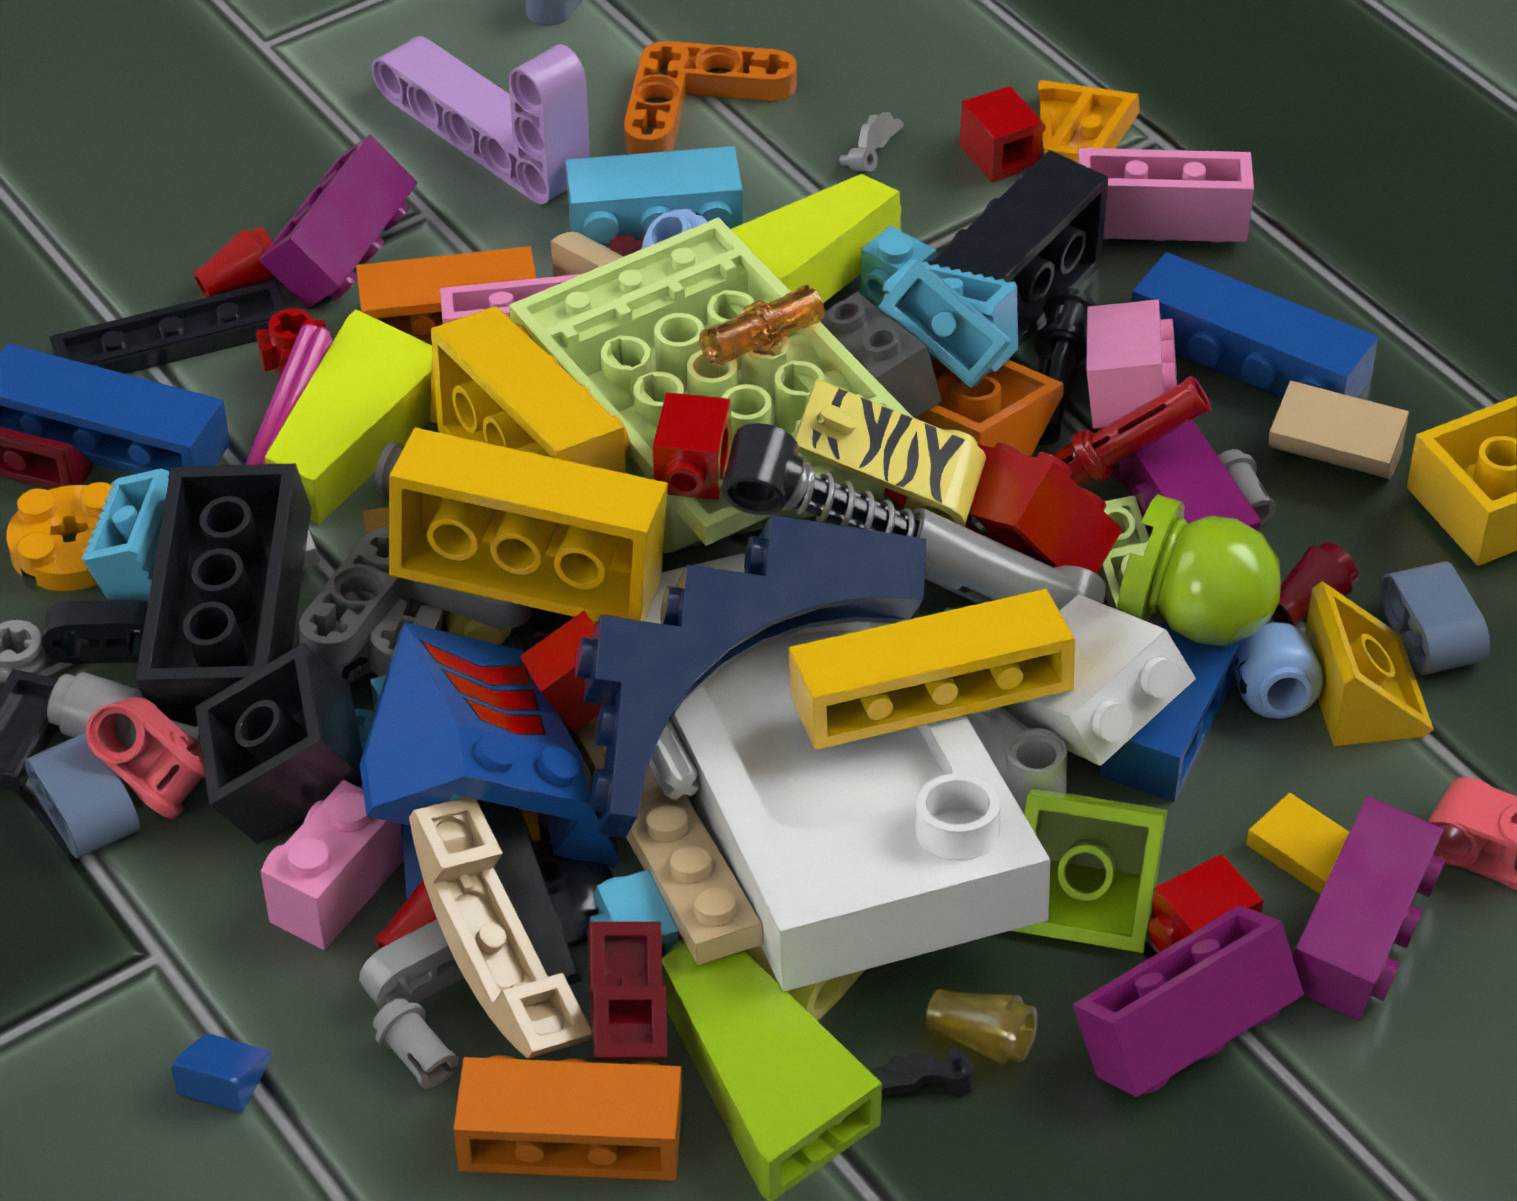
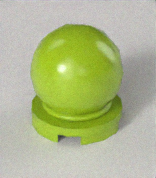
(1204, 576)

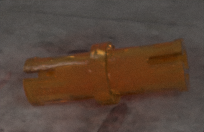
(761, 326)

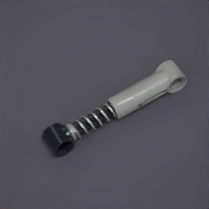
(769, 475)

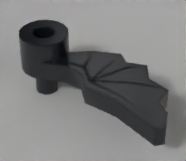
(911, 1073)

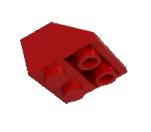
(1041, 510)

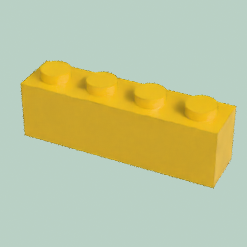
(931, 668)

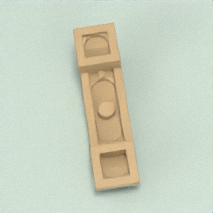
(486, 933)

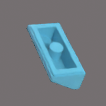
(945, 324)

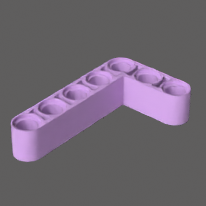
(513, 135)

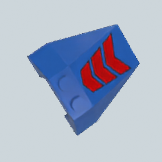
(476, 726)

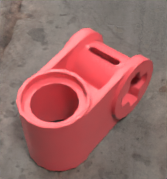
(154, 757)
(1478, 829)

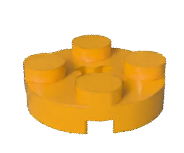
(38, 529)

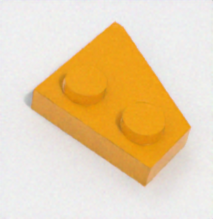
(1084, 117)

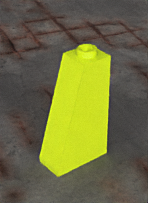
(823, 234)
(358, 401)

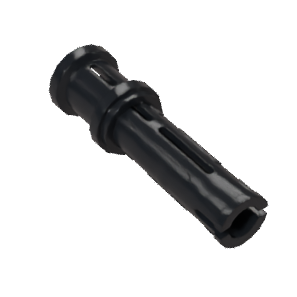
(1062, 347)

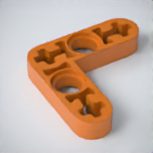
(753, 76)

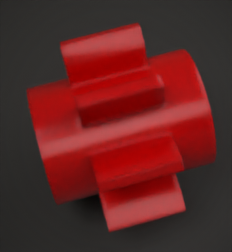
(278, 341)

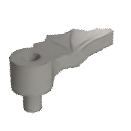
(872, 136)

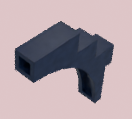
(792, 580)

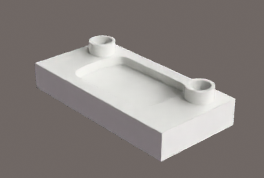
(857, 843)

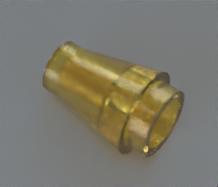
(988, 1023)

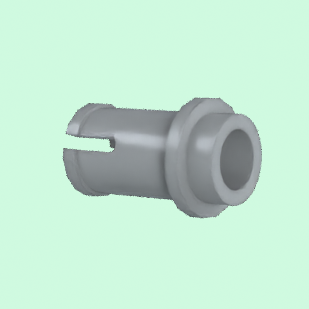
(1243, 471)
(403, 1029)

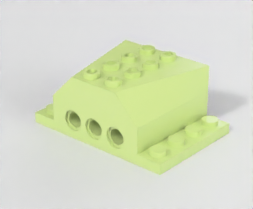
(635, 336)

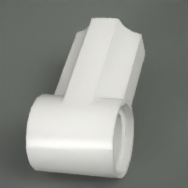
(1022, 754)

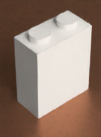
(1121, 681)

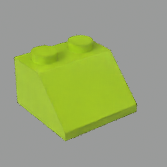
(1100, 867)

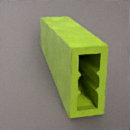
(769, 1067)

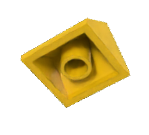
(1366, 674)

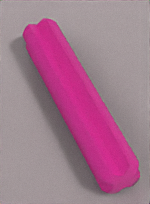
(301, 365)

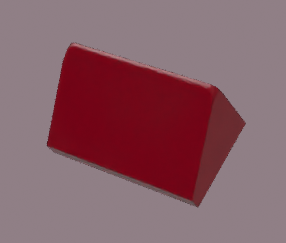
(41, 460)

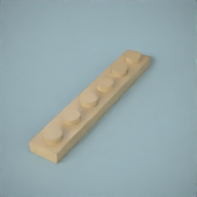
(685, 865)

